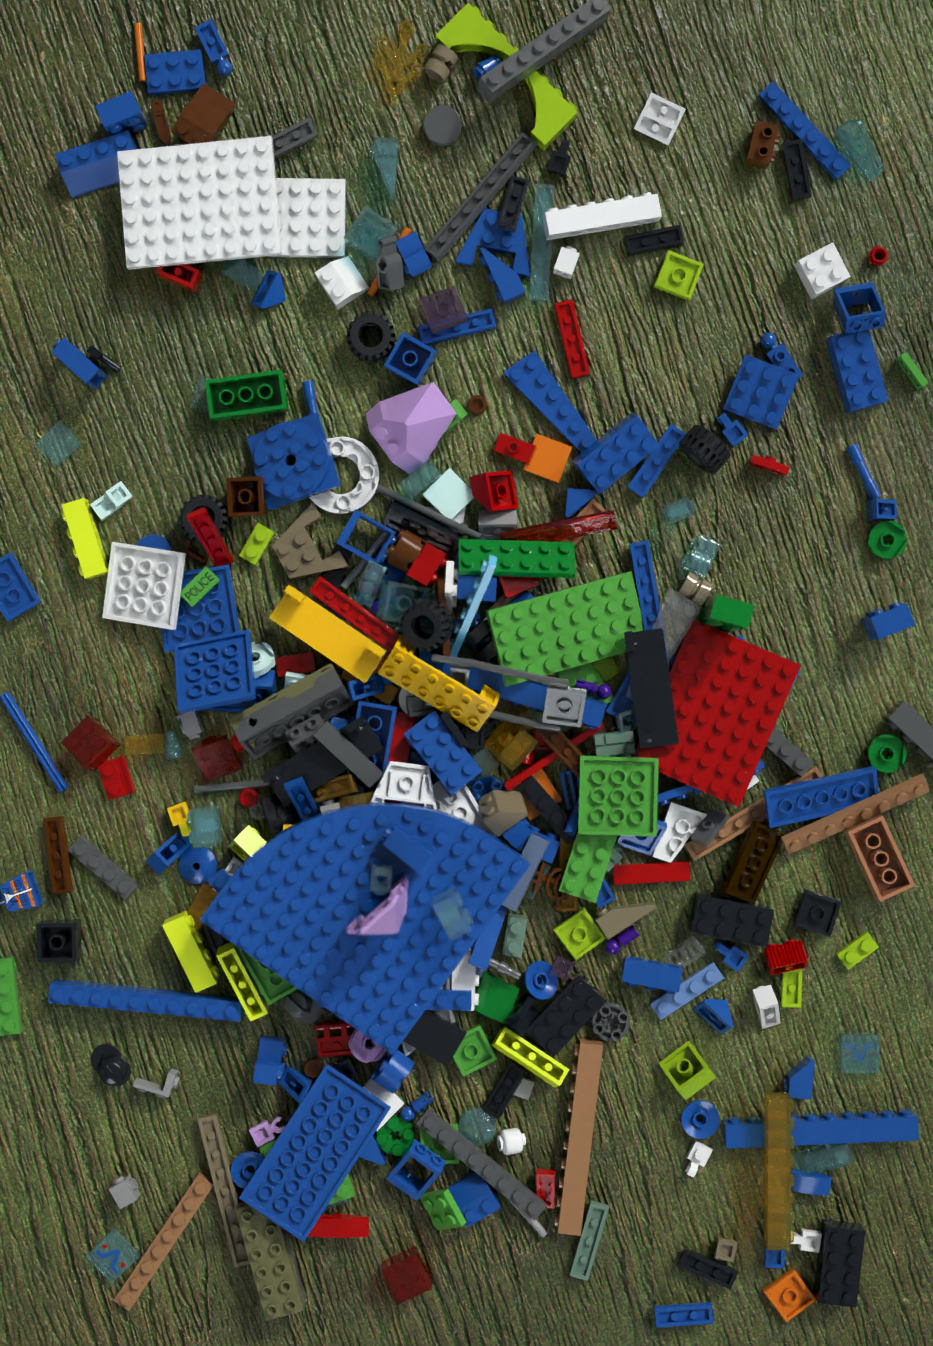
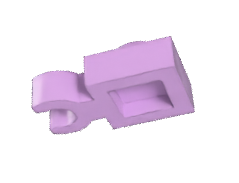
(264, 1131)

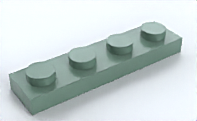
(589, 1240)

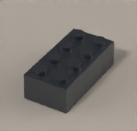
(731, 919)
(565, 1013)
(839, 1263)

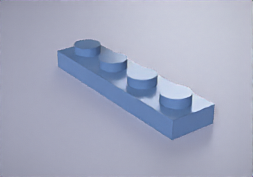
(689, 989)

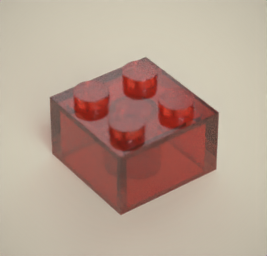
(91, 743)
(406, 1275)

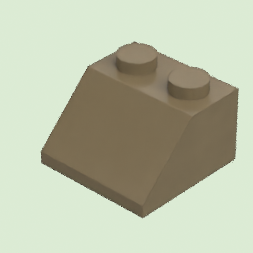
(502, 810)

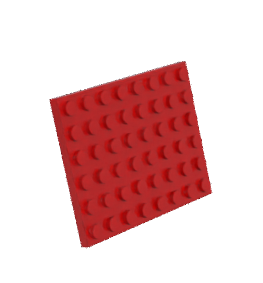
(724, 711)

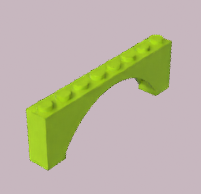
(473, 33)

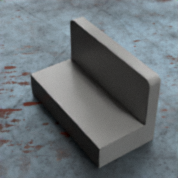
(494, 522)

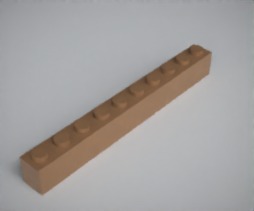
(579, 1137)

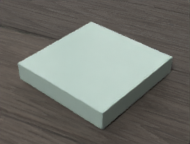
(448, 494)

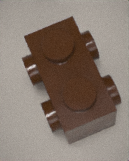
(761, 144)

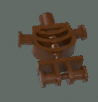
(548, 880)

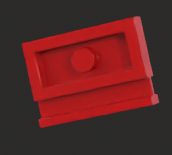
(515, 585)
(116, 778)

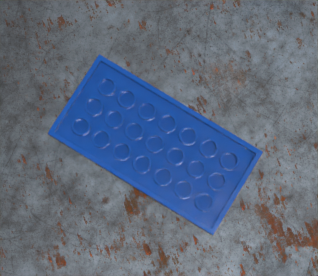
(315, 1152)

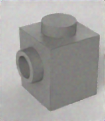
(124, 1190)

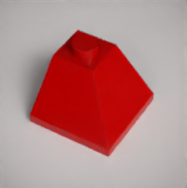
(494, 490)

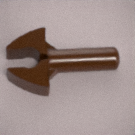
(191, 553)

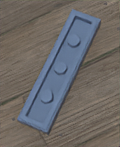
(533, 852)

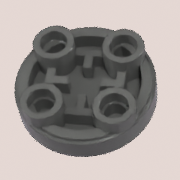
(442, 125)
(610, 1022)

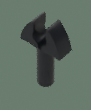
(103, 358)

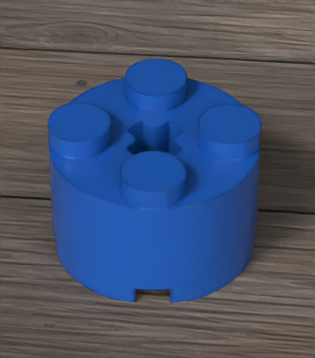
(392, 1070)

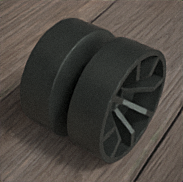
(483, 636)

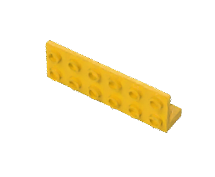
(327, 634)
(438, 688)

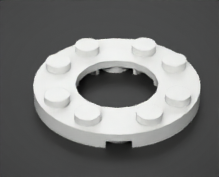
(367, 482)

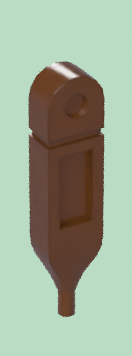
(161, 121)

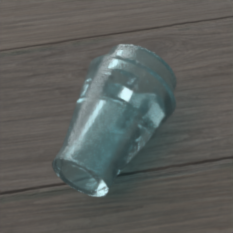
(172, 747)

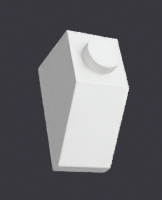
(766, 1006)

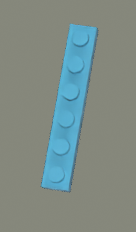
(473, 600)

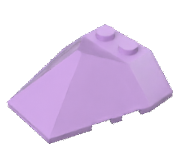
(411, 425)
(387, 916)

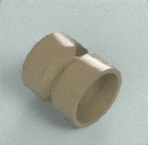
(439, 65)
(695, 588)

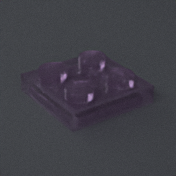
(443, 310)

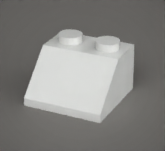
(341, 281)

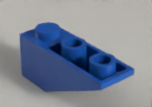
(504, 278)

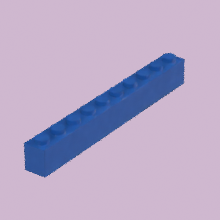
(525, 693)
(145, 1000)
(827, 1129)

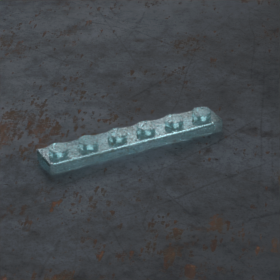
(540, 247)

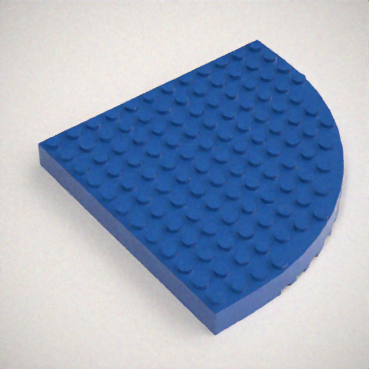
(314, 879)

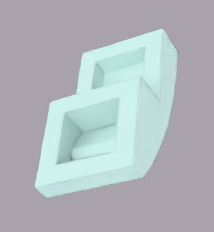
(111, 501)

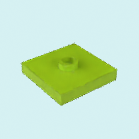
(678, 275)
(579, 933)

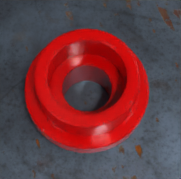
(878, 250)

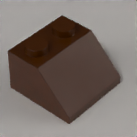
(245, 496)

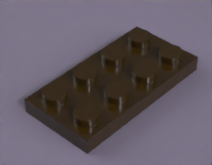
(753, 862)

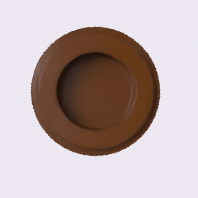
(477, 405)
(313, 1068)

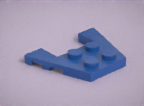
(488, 236)

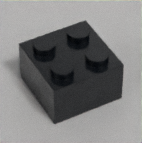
(59, 940)

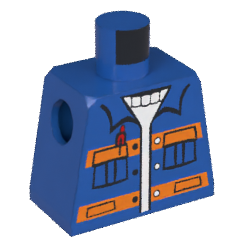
(21, 892)

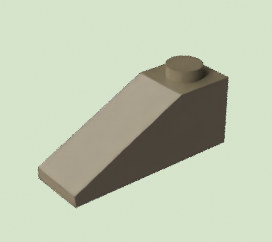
(620, 917)

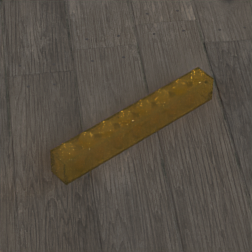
(778, 1171)

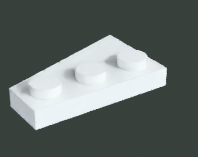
(681, 824)

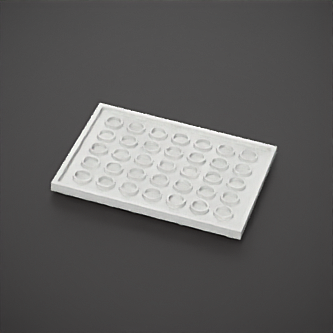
(199, 202)

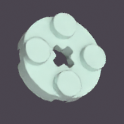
(266, 659)

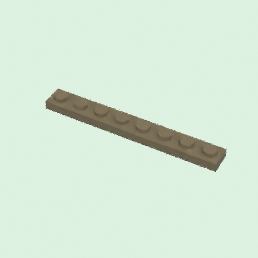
(223, 1185)

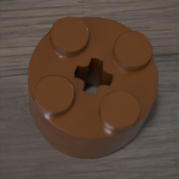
(406, 551)

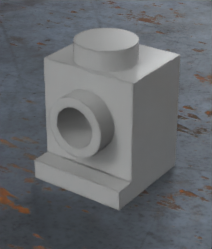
(191, 724)

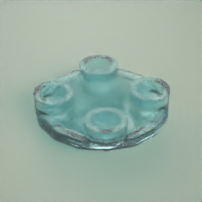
(477, 1126)

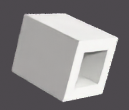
(566, 262)

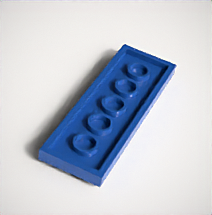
(818, 796)

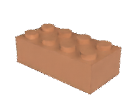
(879, 858)

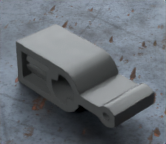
(389, 265)

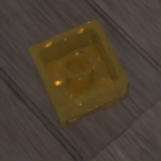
(510, 744)

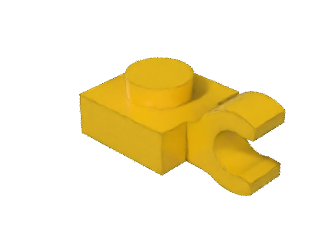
(178, 816)

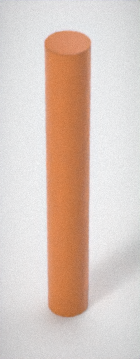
(140, 52)

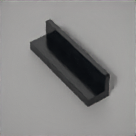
(428, 529)

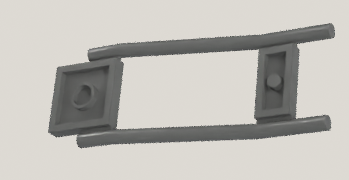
(562, 703)

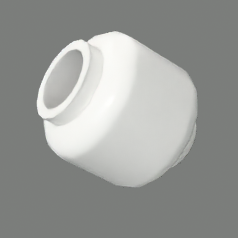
(511, 1141)

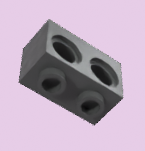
(302, 736)

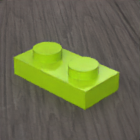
(257, 544)
(857, 950)
(791, 989)

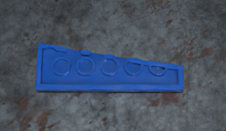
(543, 391)

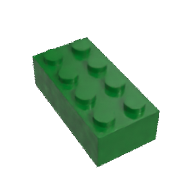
(246, 395)
(726, 612)

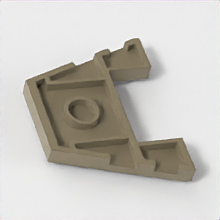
(298, 551)

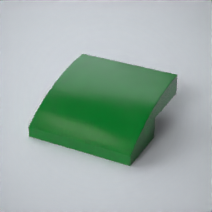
(496, 997)

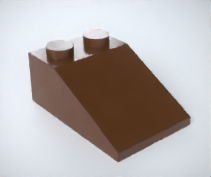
(204, 117)

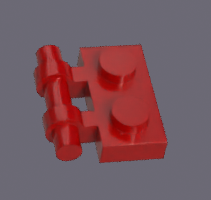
(333, 1044)

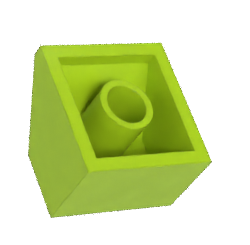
(687, 1070)

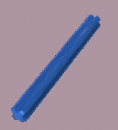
(33, 742)

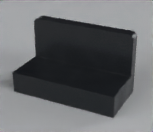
(522, 1014)

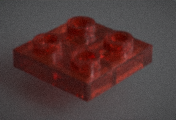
(216, 757)

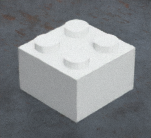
(822, 271)

